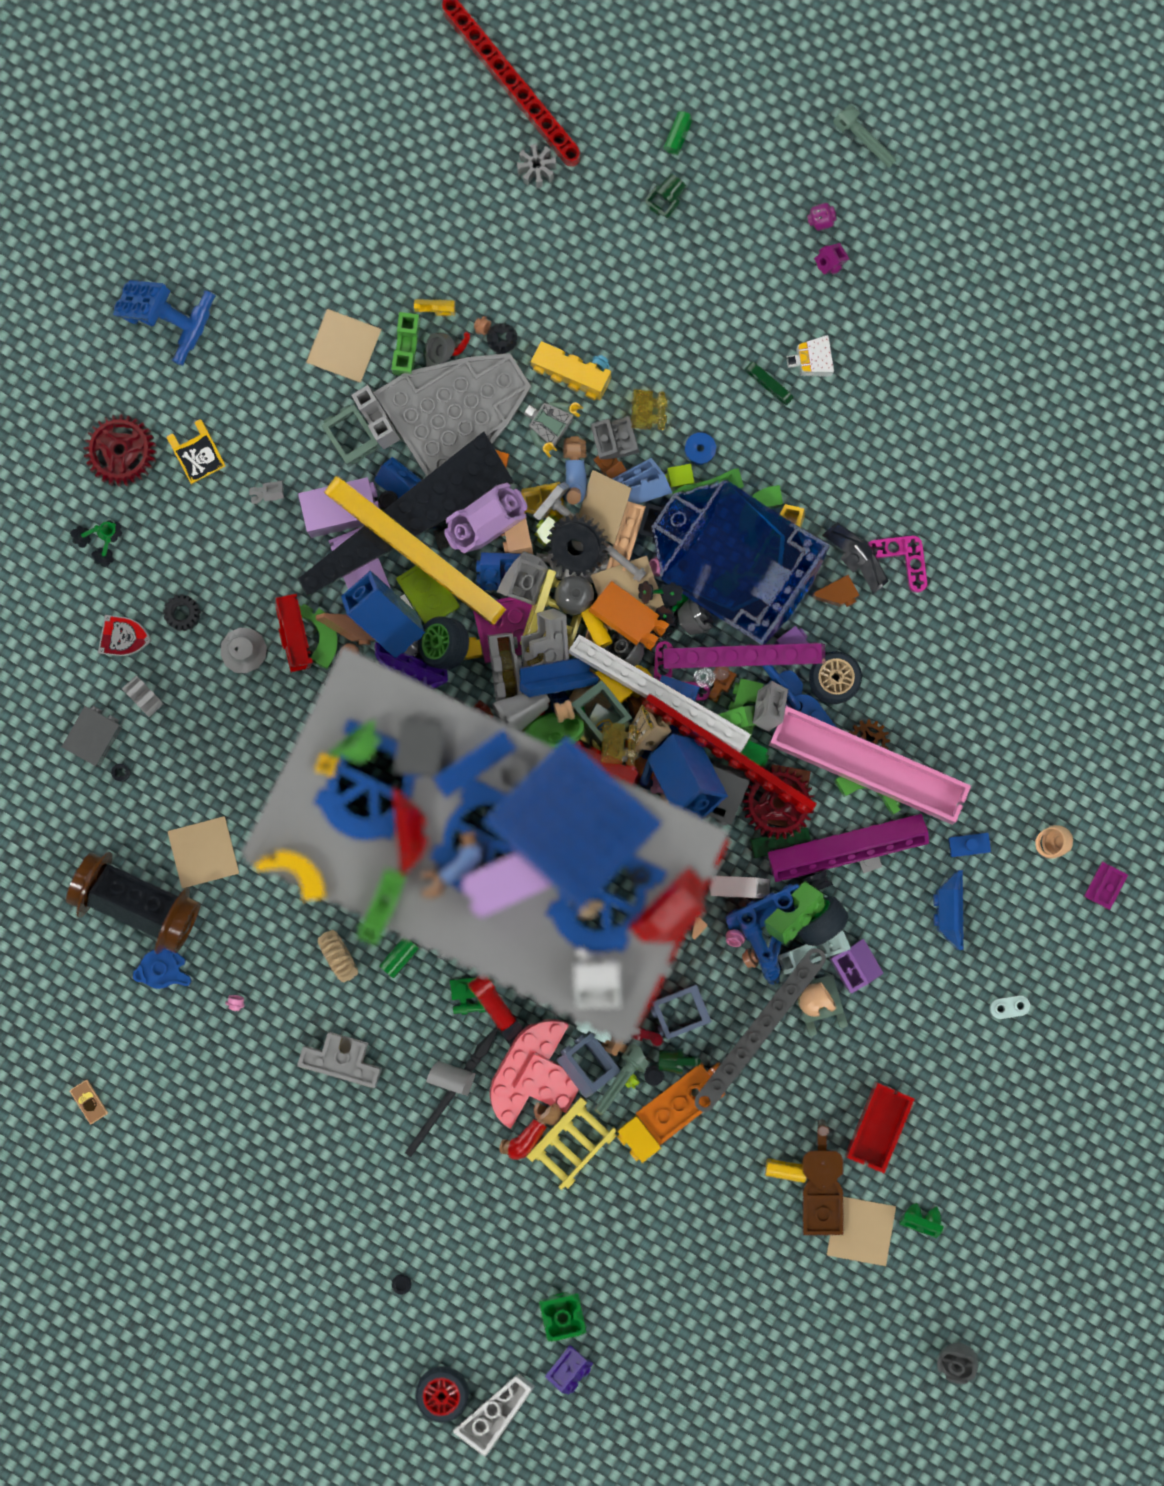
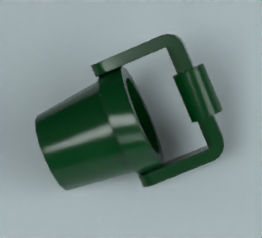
(670, 191)
(673, 1061)

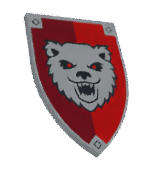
(122, 636)

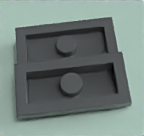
(615, 438)

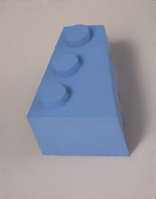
(646, 482)

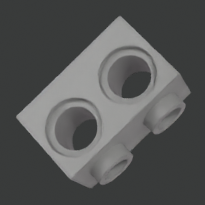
(770, 706)

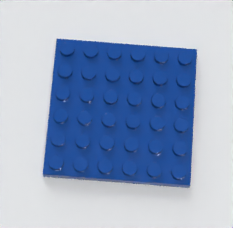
(572, 823)

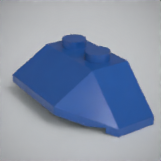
(950, 910)

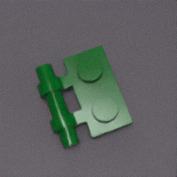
(462, 991)

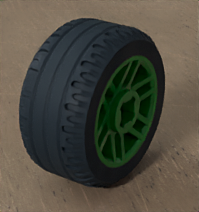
(826, 923)

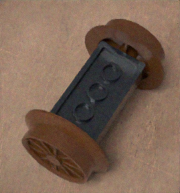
(133, 901)

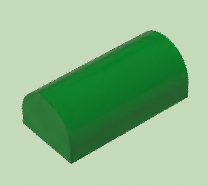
(678, 133)
(399, 957)

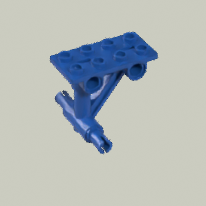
(147, 303)
(751, 921)

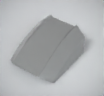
(524, 578)

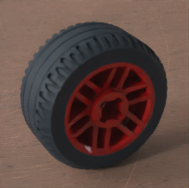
(430, 1401)

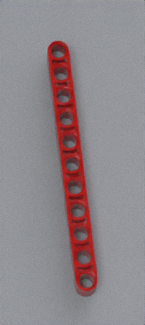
(515, 89)

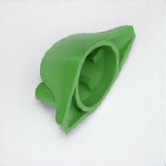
(359, 744)

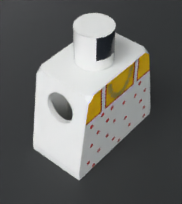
(813, 358)

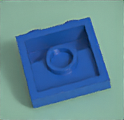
(493, 569)

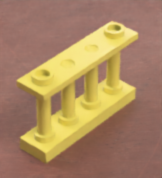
(544, 600)
(567, 1125)

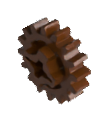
(864, 731)

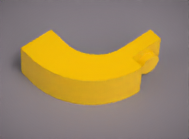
(310, 877)

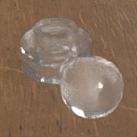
(719, 672)

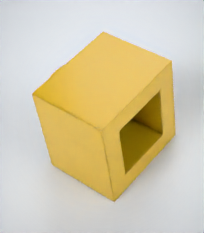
(475, 649)

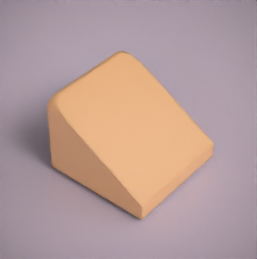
(698, 928)

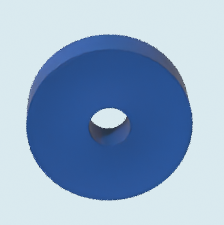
(706, 442)

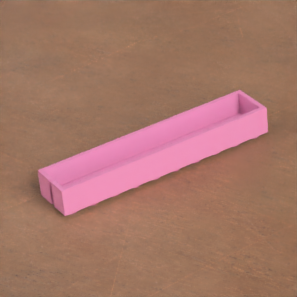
(870, 765)

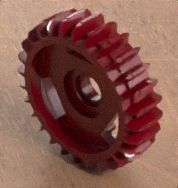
(119, 465)
(764, 810)

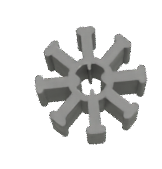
(545, 165)
(142, 696)

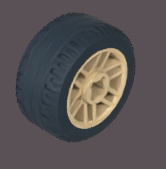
(826, 687)

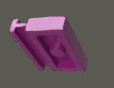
(1105, 885)

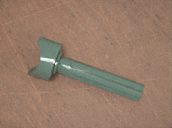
(848, 119)
(634, 1061)

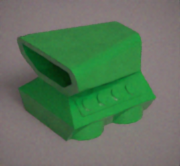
(562, 1316)

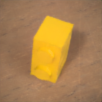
(638, 1139)

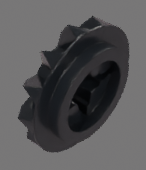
(502, 347)

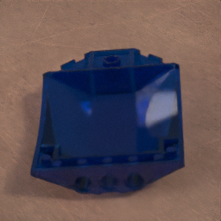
(736, 557)

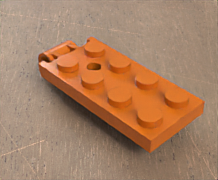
(676, 1104)

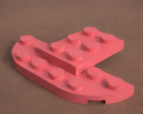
(531, 1073)

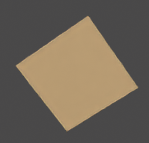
(343, 345)
(606, 503)
(625, 580)
(203, 852)
(865, 1232)

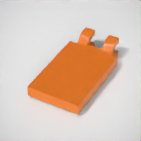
(628, 616)

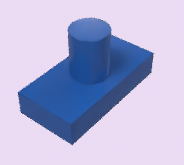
(969, 844)

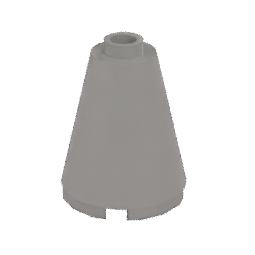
(520, 710)

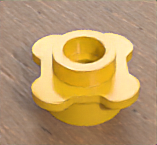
(323, 759)

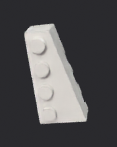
(492, 1418)

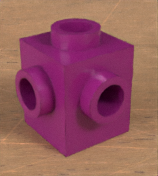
(831, 259)

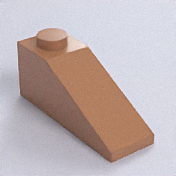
(346, 627)

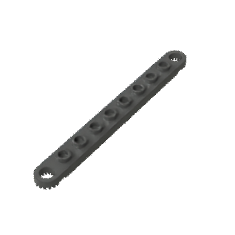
(760, 1029)

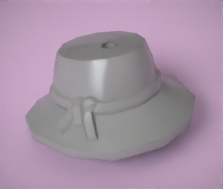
(250, 650)

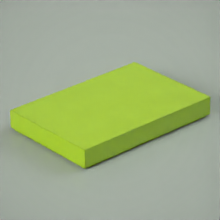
(426, 594)

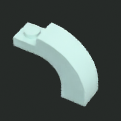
(790, 959)

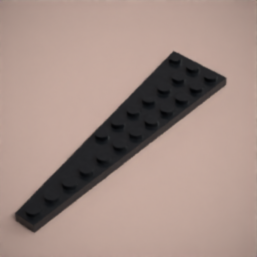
(430, 502)

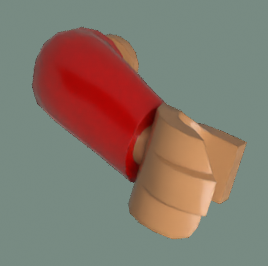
(522, 1145)

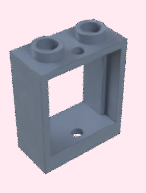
(656, 1012)
(576, 1073)

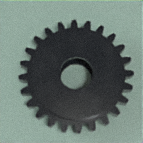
(587, 534)

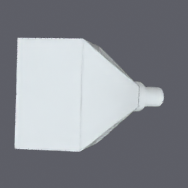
(596, 981)

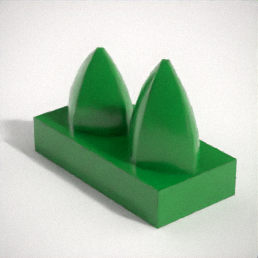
(929, 1225)

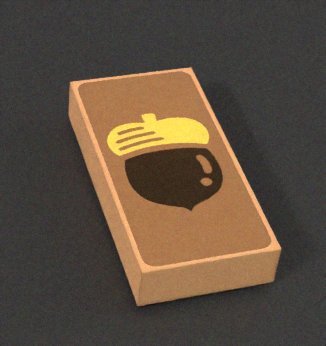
(89, 1101)

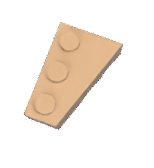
(518, 539)

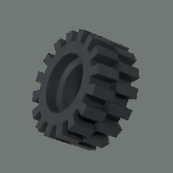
(175, 602)

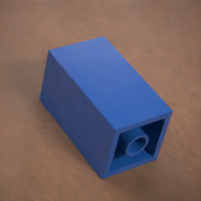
(382, 614)
(687, 776)

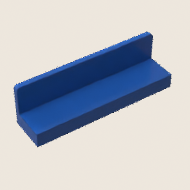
(396, 477)
(556, 677)
(474, 764)

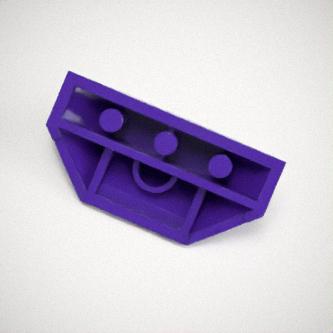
(411, 668)

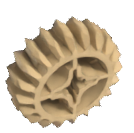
(337, 956)

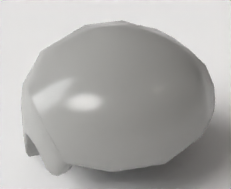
(511, 773)

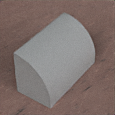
(451, 1078)

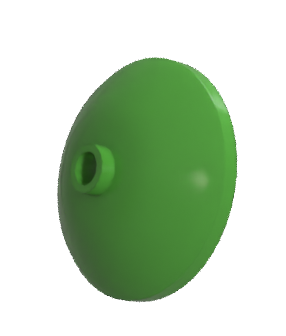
(550, 732)

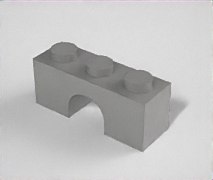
(376, 416)

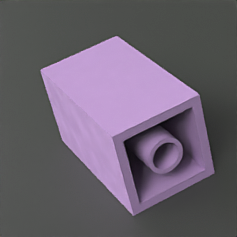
(325, 516)
(502, 885)

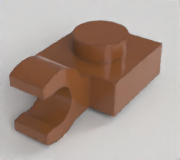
(721, 685)

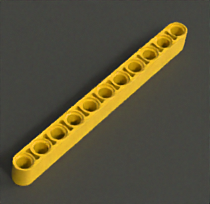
(414, 550)

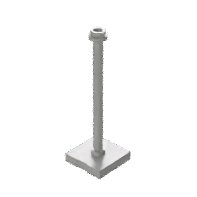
(554, 503)

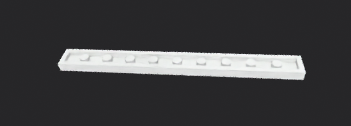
(645, 684)

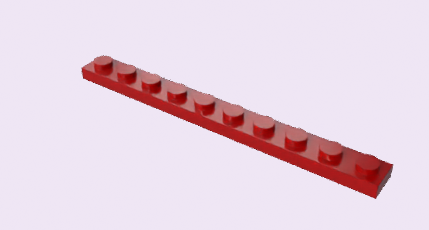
(723, 750)

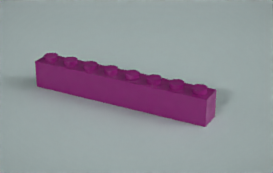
(744, 656)
(848, 847)

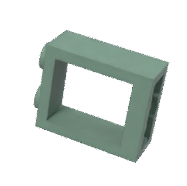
(362, 451)
(587, 697)

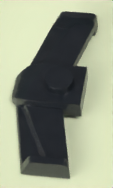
(858, 555)

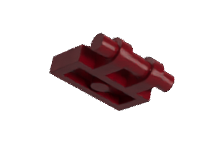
(655, 1038)

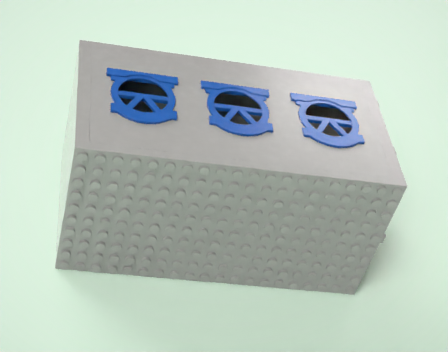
(522, 945)

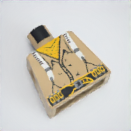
(650, 730)

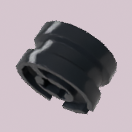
(819, 880)

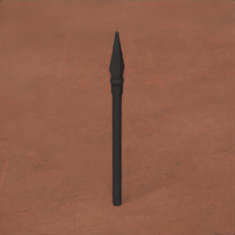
(480, 1051)

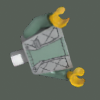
(550, 423)

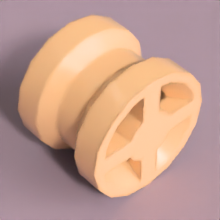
(564, 711)

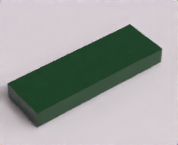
(763, 845)

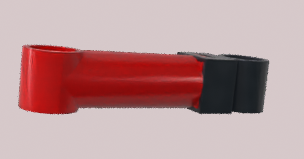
(496, 1008)

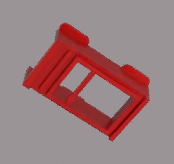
(293, 633)

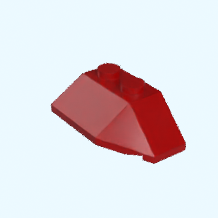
(409, 832)
(671, 911)

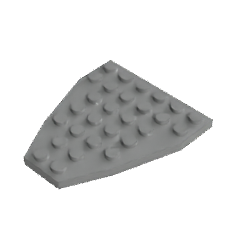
(452, 404)

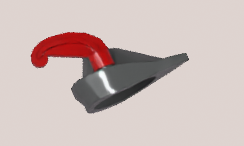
(442, 347)

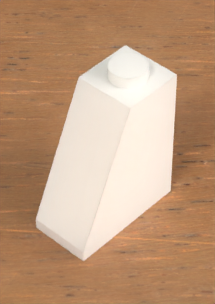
(739, 887)

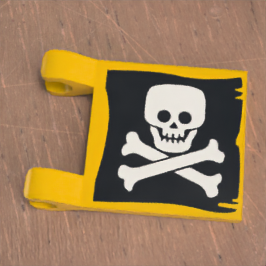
(197, 456)

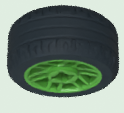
(443, 643)

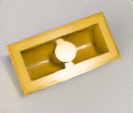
(597, 629)
(784, 1170)

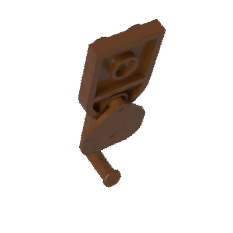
(822, 1190)

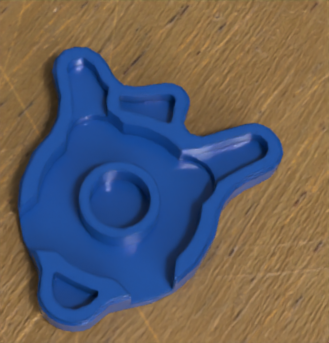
(161, 970)

